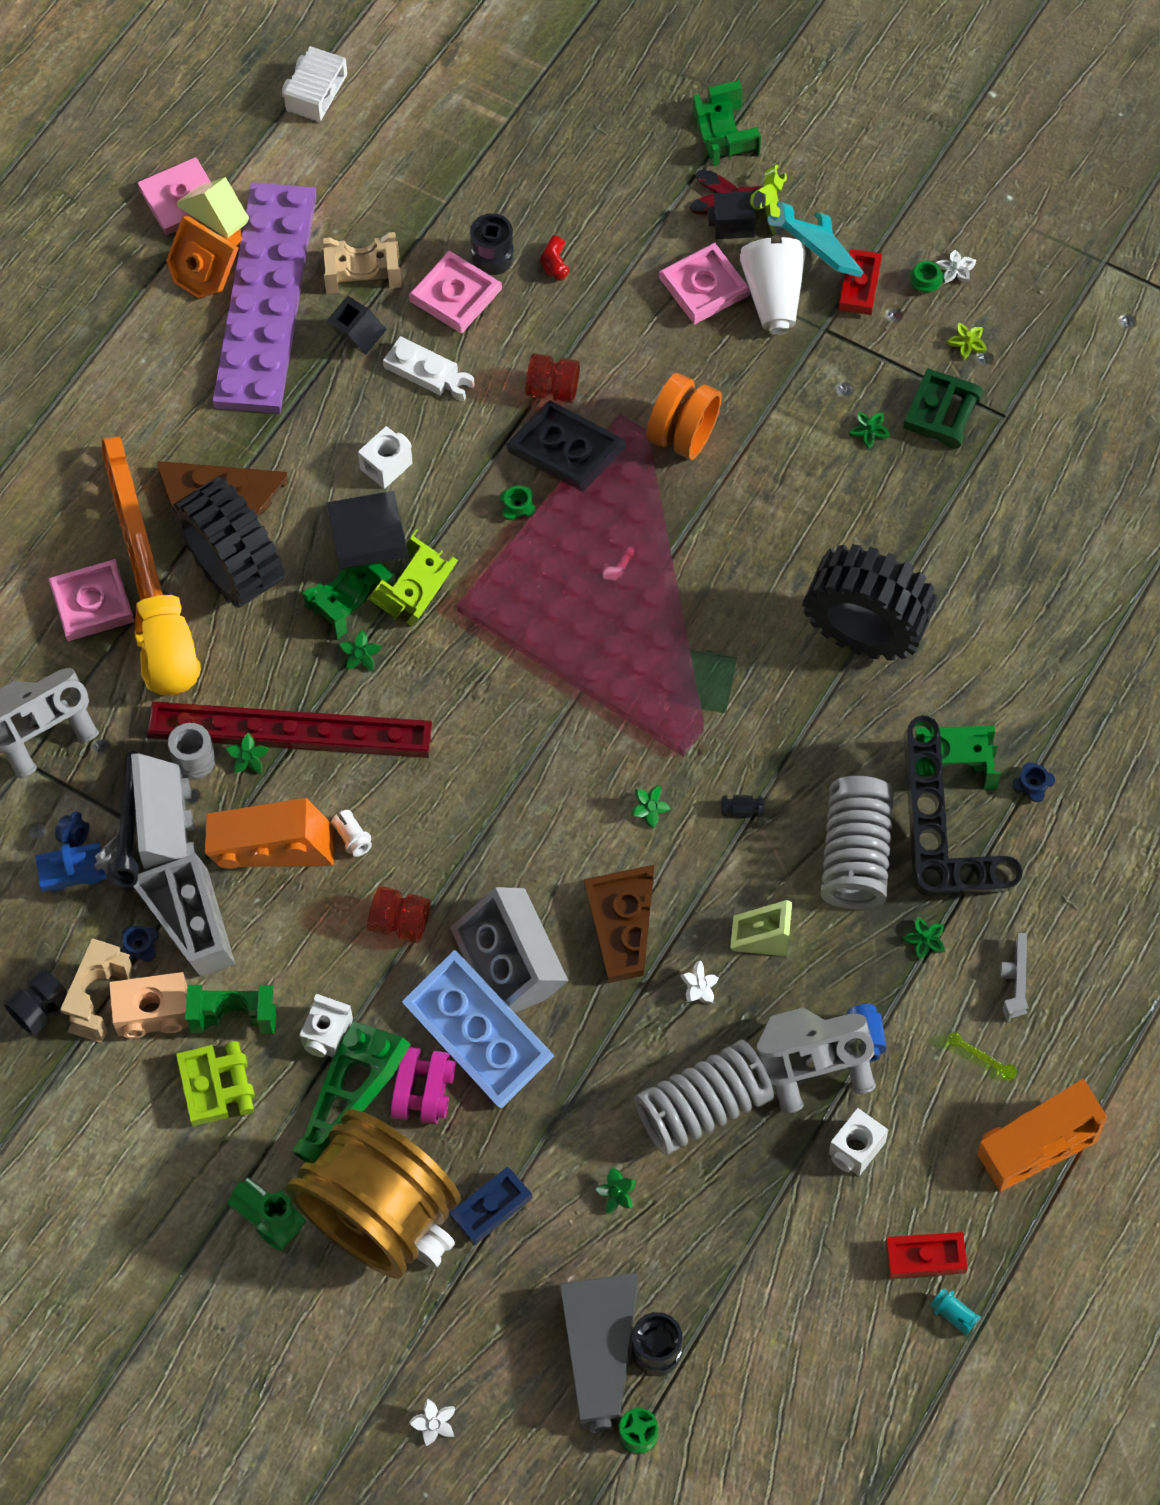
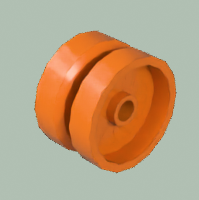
(684, 416)

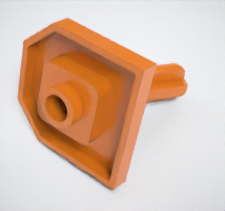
(201, 258)

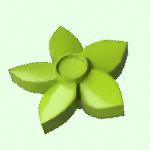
(968, 340)

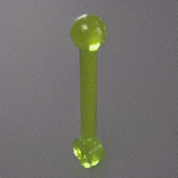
(1007, 1071)

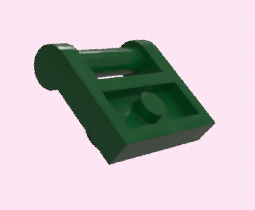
(933, 402)

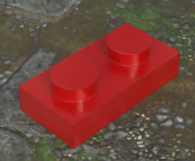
(860, 292)
(926, 1255)

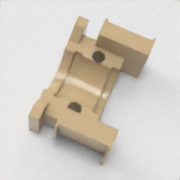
(360, 264)
(98, 963)

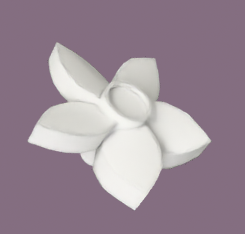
(957, 267)
(699, 985)
(433, 1422)

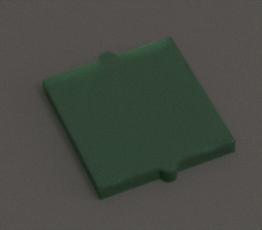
(713, 679)

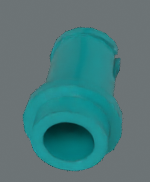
(954, 1311)

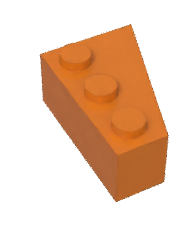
(270, 836)
(1043, 1136)

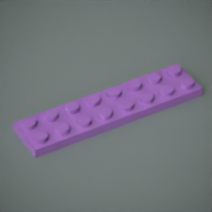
(265, 298)

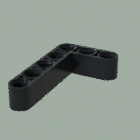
(936, 824)

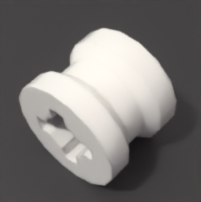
(433, 1245)

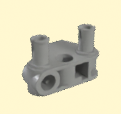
(40, 703)
(800, 1037)

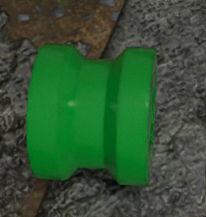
(637, 1422)

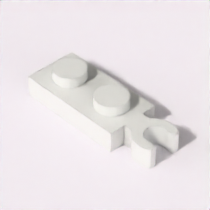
(426, 369)

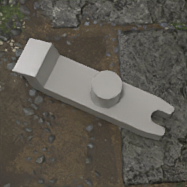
(1017, 971)

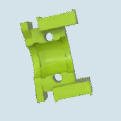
(419, 581)

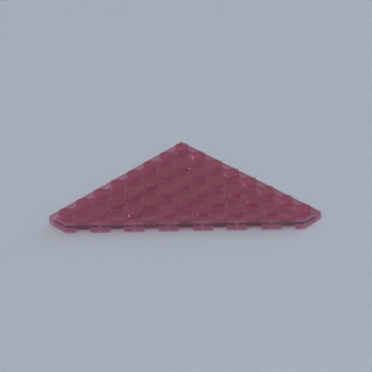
(599, 597)

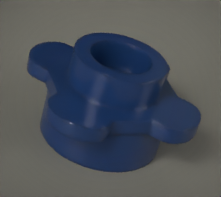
(1040, 775)
(72, 830)
(134, 934)

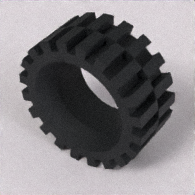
(228, 542)
(870, 602)

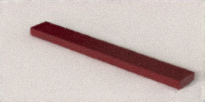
(296, 729)

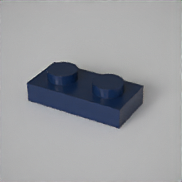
(490, 1205)

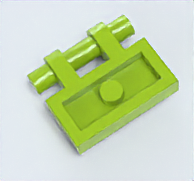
(203, 1086)

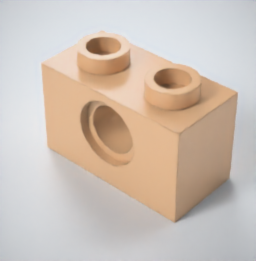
(132, 995)

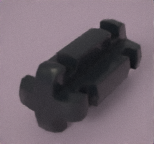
(742, 805)

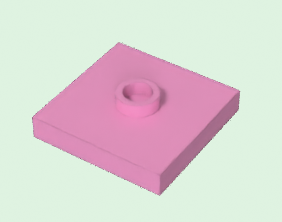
(167, 188)
(704, 283)
(455, 292)
(91, 600)

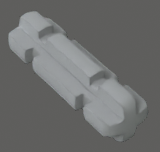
(108, 854)

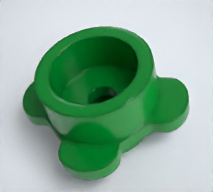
(517, 494)

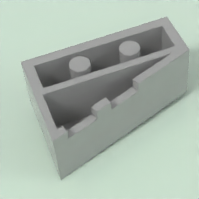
(188, 910)

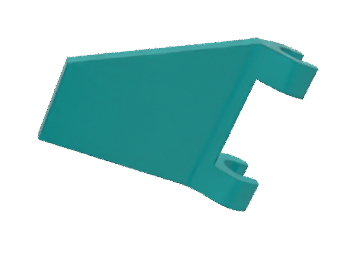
(817, 238)

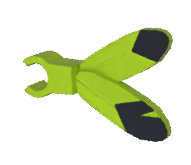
(767, 195)

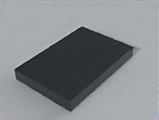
(566, 445)
(367, 530)

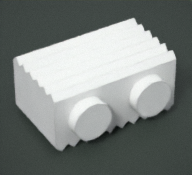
(314, 83)

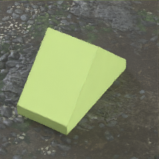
(215, 207)
(763, 930)

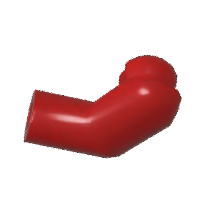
(551, 260)

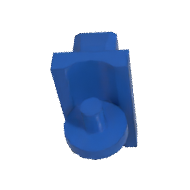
(69, 867)

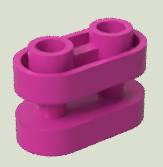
(433, 1103)

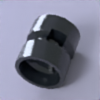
(492, 244)
(37, 1002)
(656, 1344)

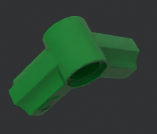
(269, 1213)

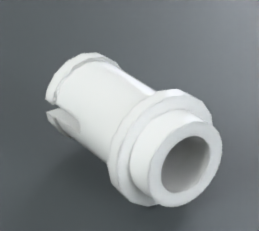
(356, 840)

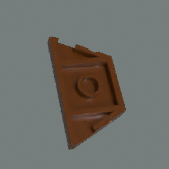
(253, 484)

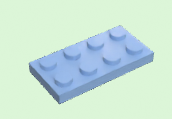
(478, 1029)

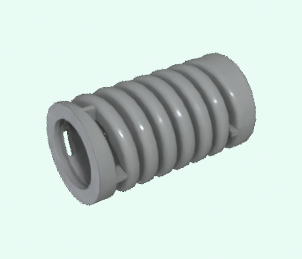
(859, 834)
(709, 1102)

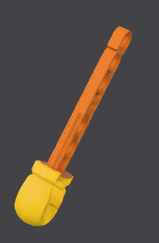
(167, 646)

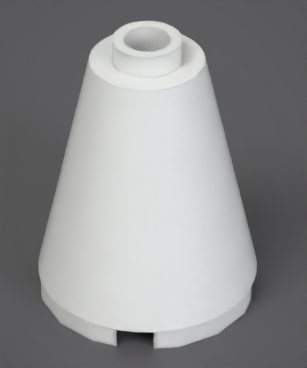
(774, 280)

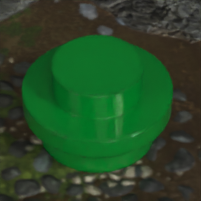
(926, 277)

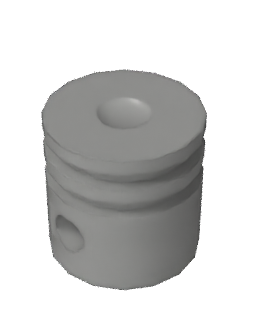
(192, 750)

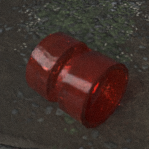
(552, 378)
(394, 913)

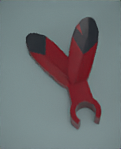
(717, 185)

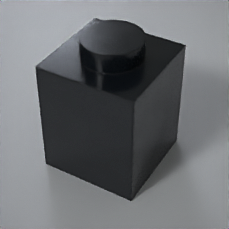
(732, 215)
(356, 325)

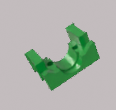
(718, 124)
(345, 593)
(964, 746)
(207, 1007)

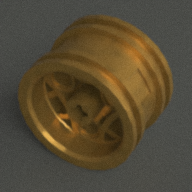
(373, 1193)

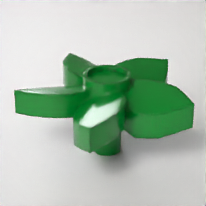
(870, 428)
(360, 651)
(247, 754)
(649, 805)
(925, 938)
(616, 1190)

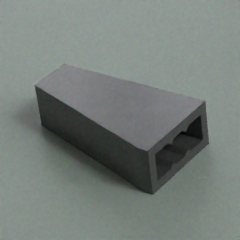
(599, 1340)

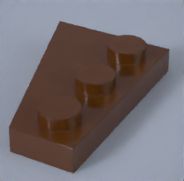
(621, 919)

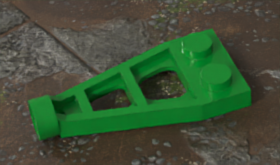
(360, 1046)

